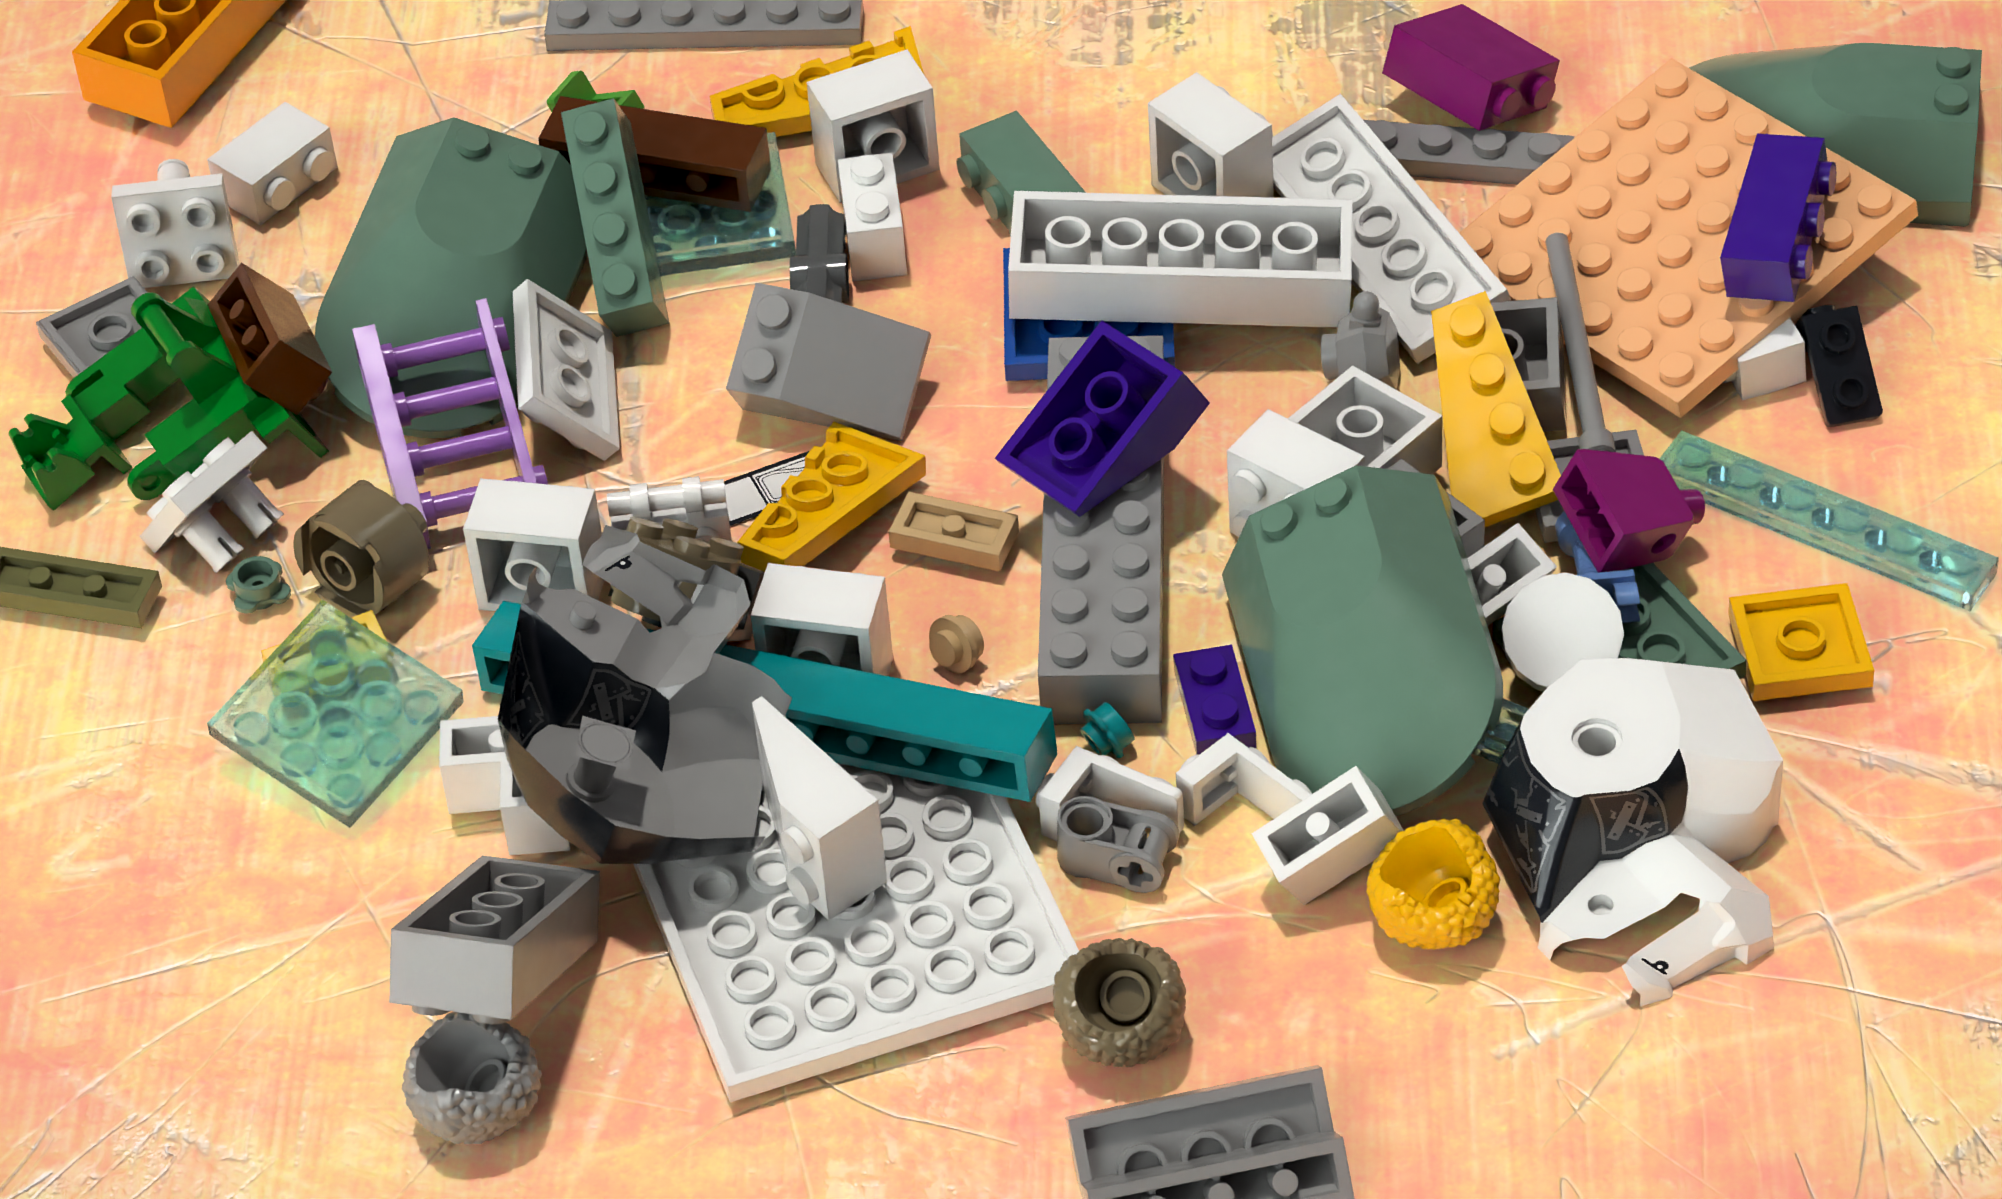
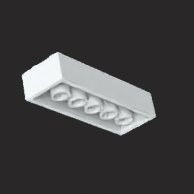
(1180, 259)

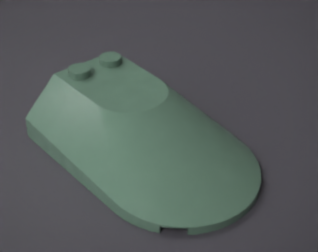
(1881, 106)
(444, 226)
(1366, 634)

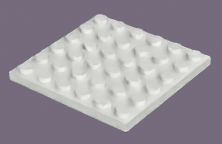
(932, 951)

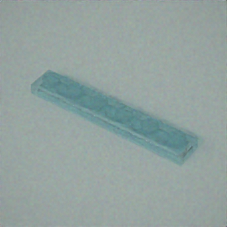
(1831, 521)

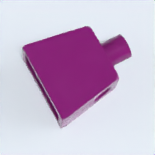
(1626, 508)

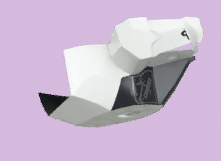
(1638, 791)

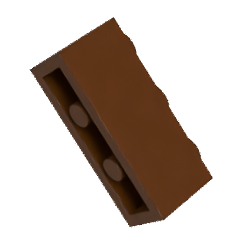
(270, 339)

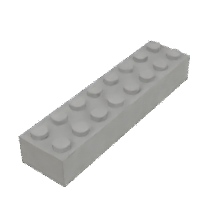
(1103, 591)

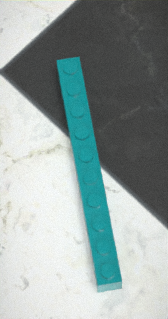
(874, 718)

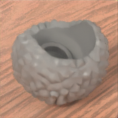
(470, 1079)

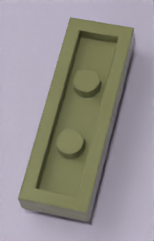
(77, 587)

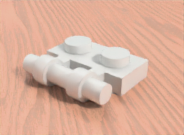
(691, 502)

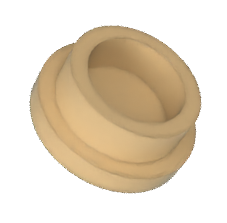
(955, 643)

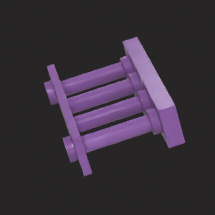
(394, 411)

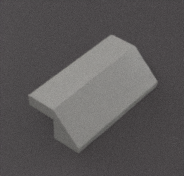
(1216, 1142)

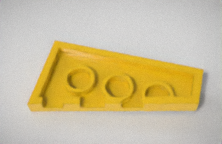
(784, 103)
(1490, 427)
(831, 496)

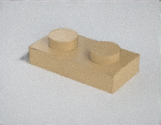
(953, 531)

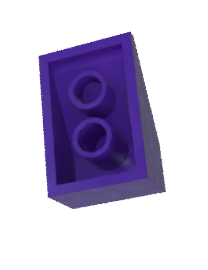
(1102, 421)

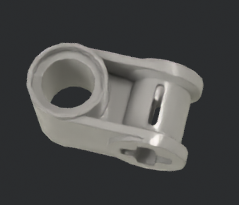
(1111, 843)

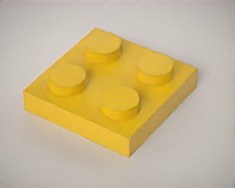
(1801, 642)

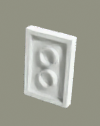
(565, 370)

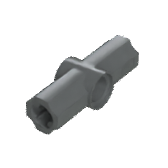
(820, 254)

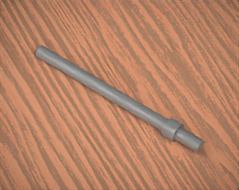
(1594, 434)

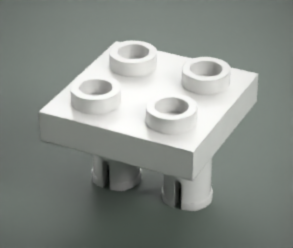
(175, 227)
(190, 497)

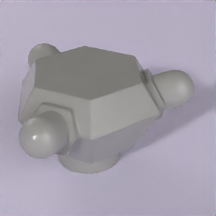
(1364, 340)

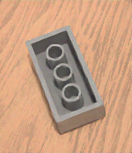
(493, 938)

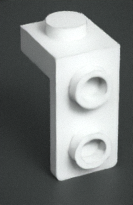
(1231, 769)
(1105, 779)

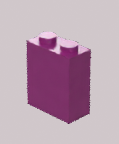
(1471, 67)

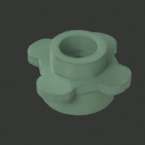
(257, 584)

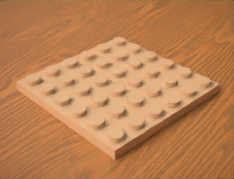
(1646, 226)

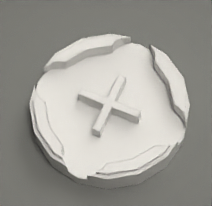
(1558, 624)

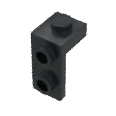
(1840, 364)

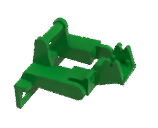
(113, 395)

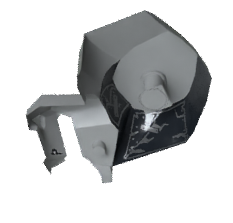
(632, 734)

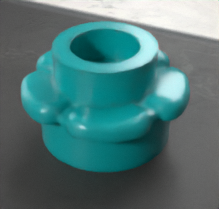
(1106, 731)

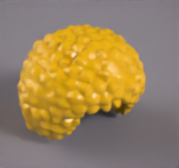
(1434, 885)

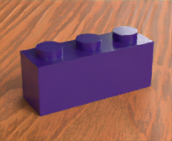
(1777, 217)

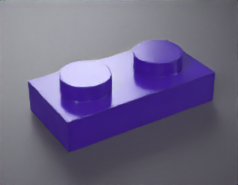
(1213, 697)

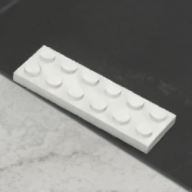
(1399, 236)

